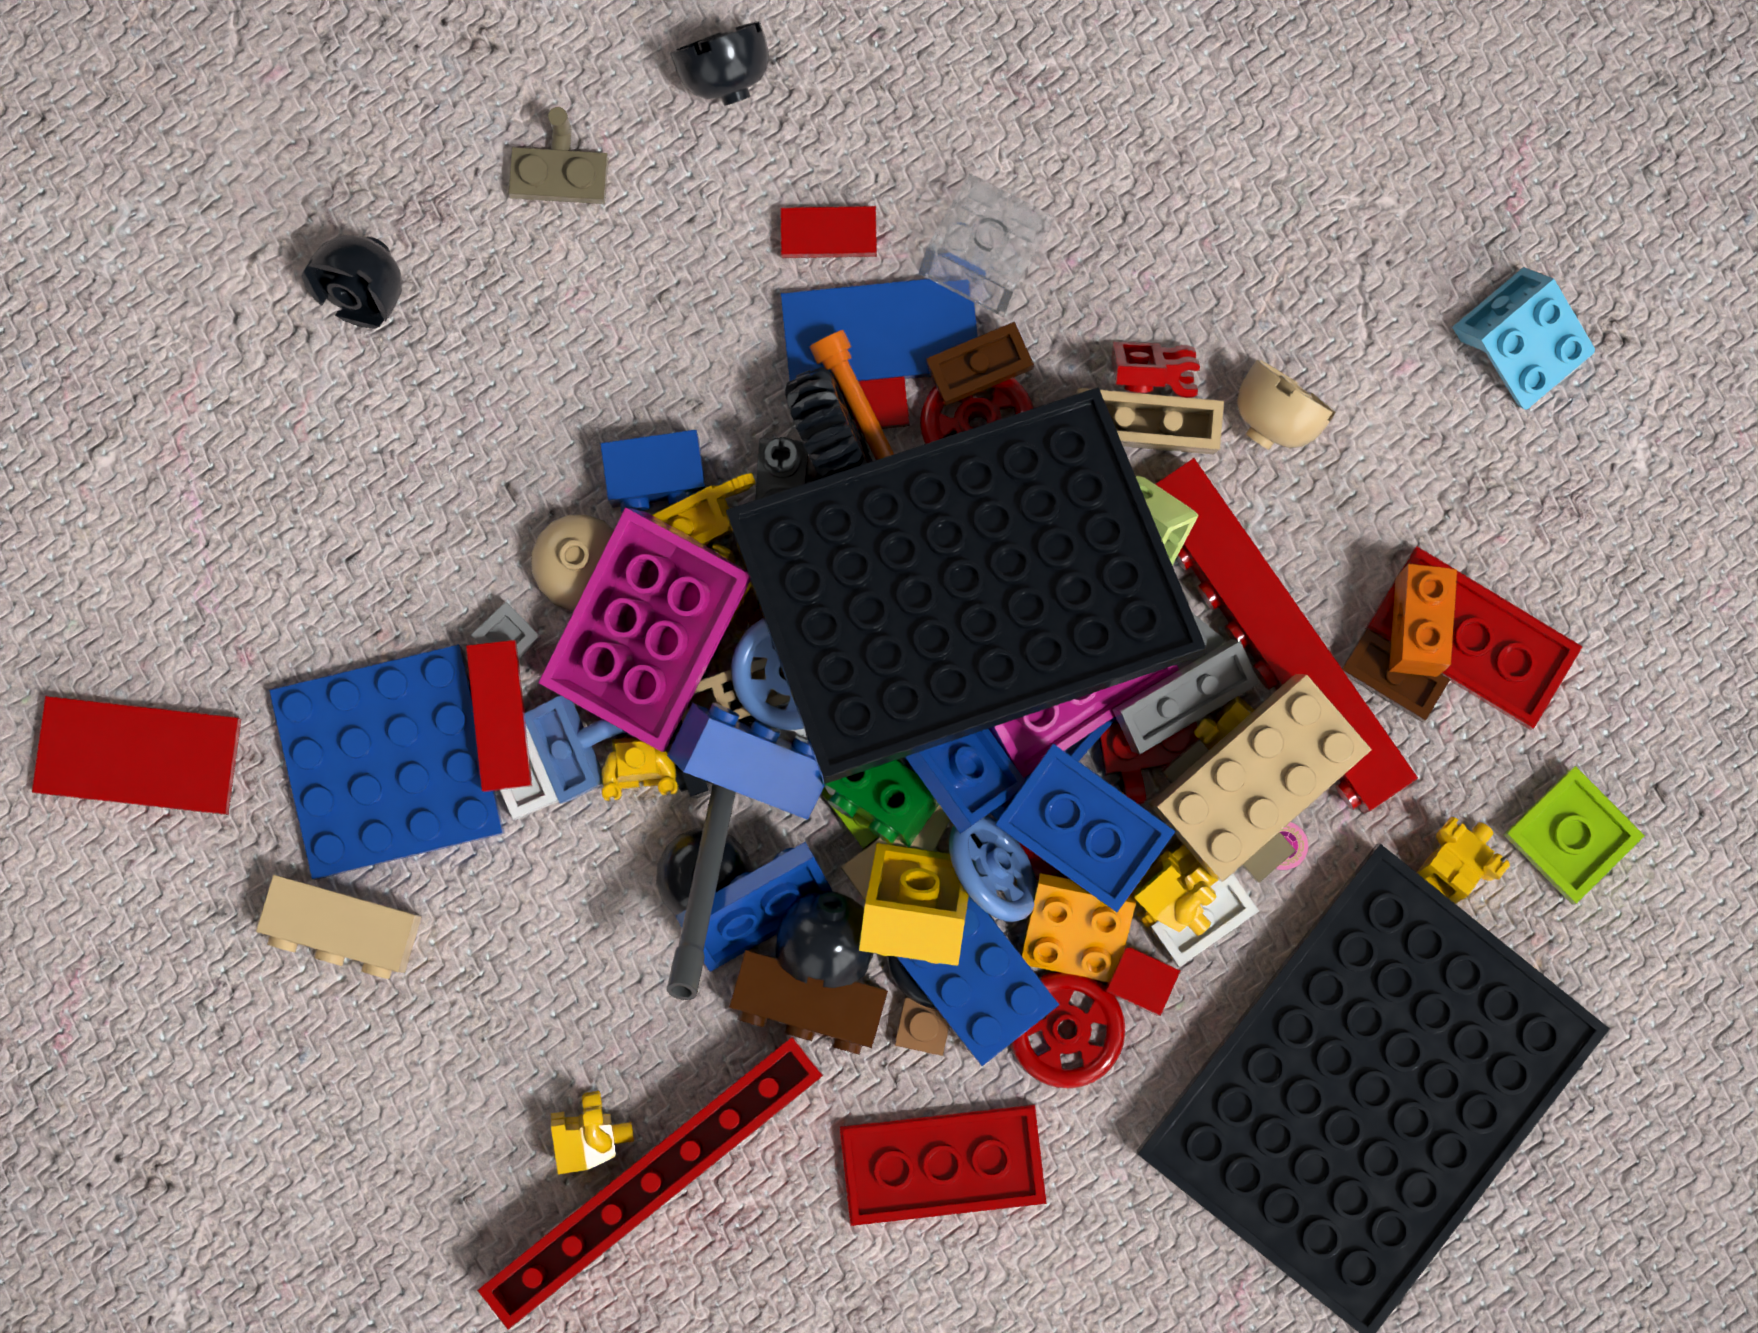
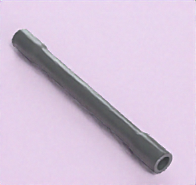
(689, 954)

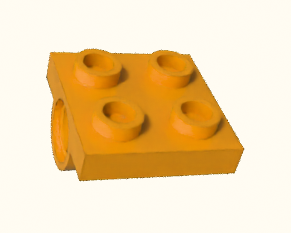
(1075, 930)

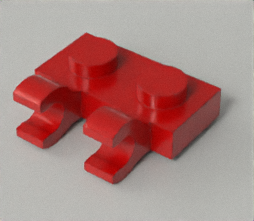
(1150, 365)
(1120, 759)

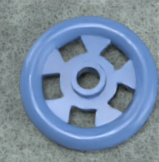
(754, 692)
(993, 869)

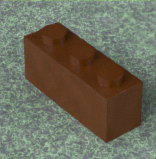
(842, 1012)

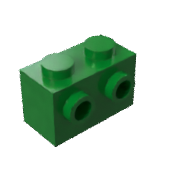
(888, 798)

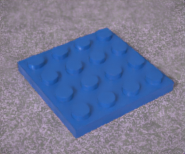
(385, 762)

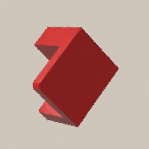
(1142, 981)

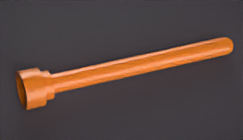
(834, 355)

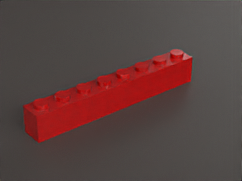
(1277, 631)
(650, 1183)

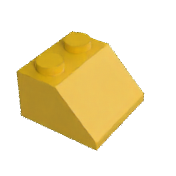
(914, 906)

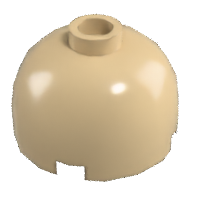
(1280, 409)
(568, 556)

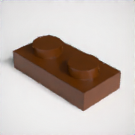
(979, 363)
(1410, 692)

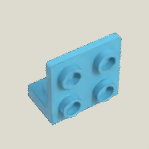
(1527, 335)

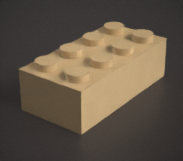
(1260, 776)

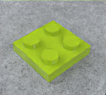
(1574, 835)

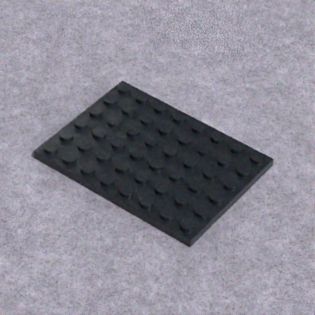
(963, 584)
(1372, 1091)

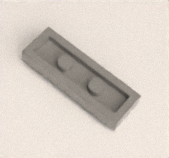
(1185, 696)

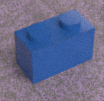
(653, 469)

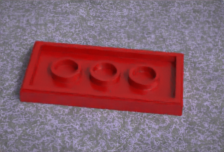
(1496, 648)
(136, 755)
(942, 1165)

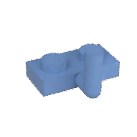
(567, 747)

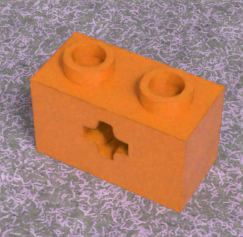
(1423, 620)

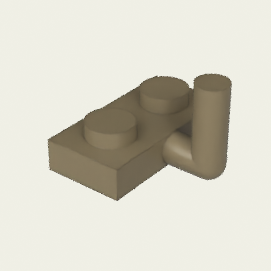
(558, 172)

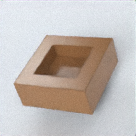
(921, 1029)

